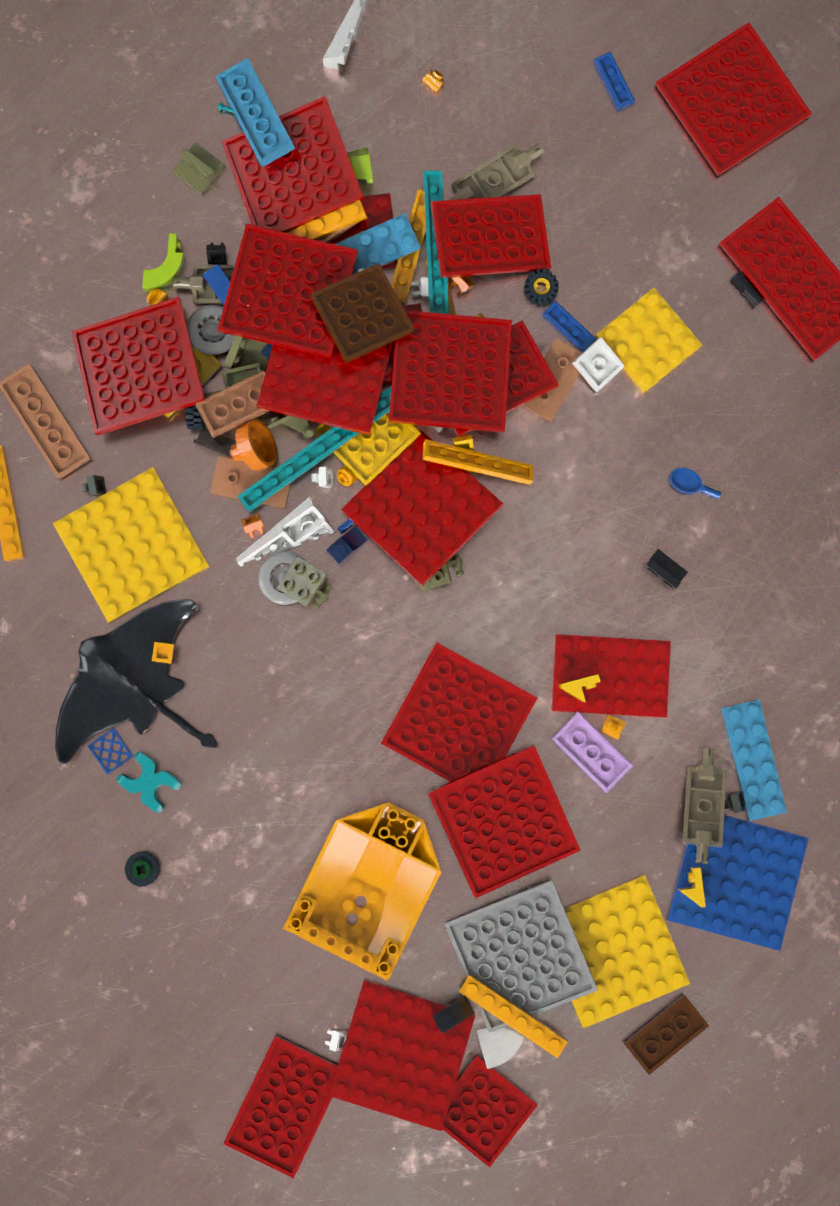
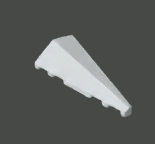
(341, 43)
(300, 525)

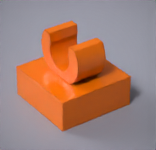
(464, 283)
(252, 523)

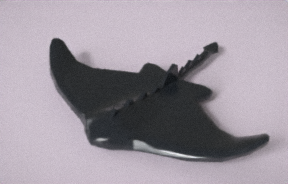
(121, 681)

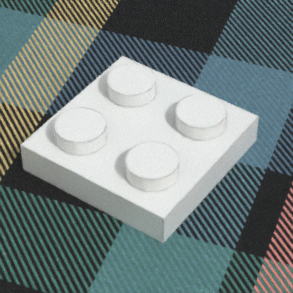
(598, 364)

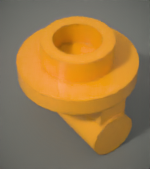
(434, 80)
(156, 296)
(345, 476)

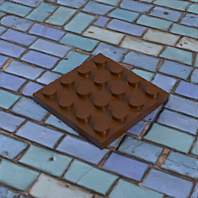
(362, 313)

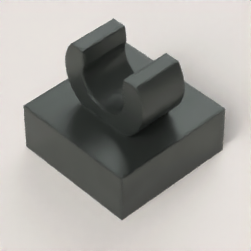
(216, 253)
(94, 486)
(735, 802)

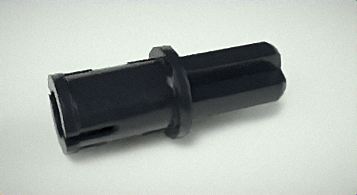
(746, 289)

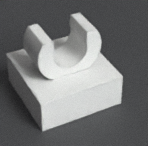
(423, 289)
(324, 477)
(338, 1040)

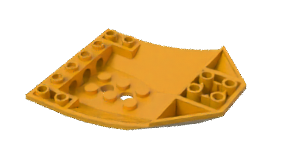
(376, 856)

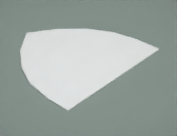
(498, 1045)

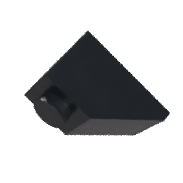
(453, 1014)

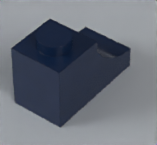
(346, 545)

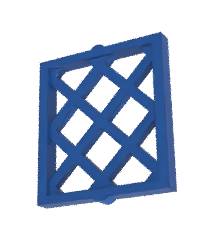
(99, 759)

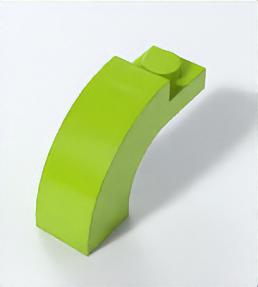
(172, 267)

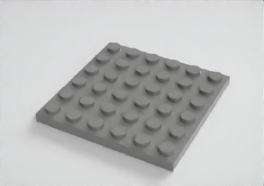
(523, 951)

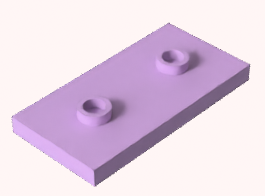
(592, 752)

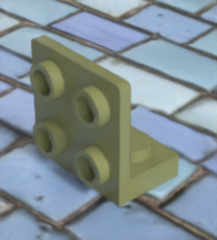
(246, 352)

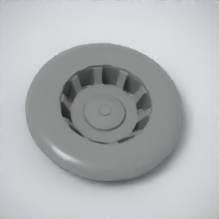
(211, 341)
(265, 576)

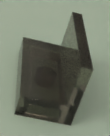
(219, 445)

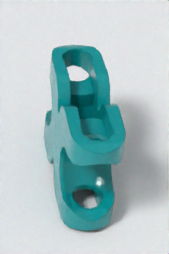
(149, 782)

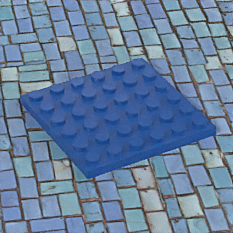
(744, 884)

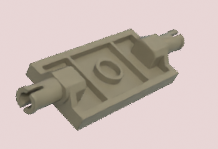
(498, 175)
(198, 285)
(704, 806)

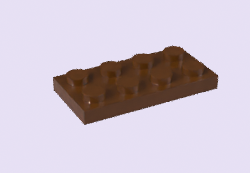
(666, 1034)

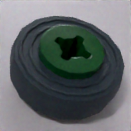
(146, 863)

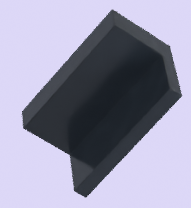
(666, 569)

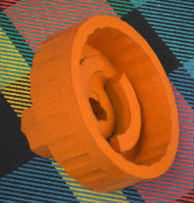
(254, 445)

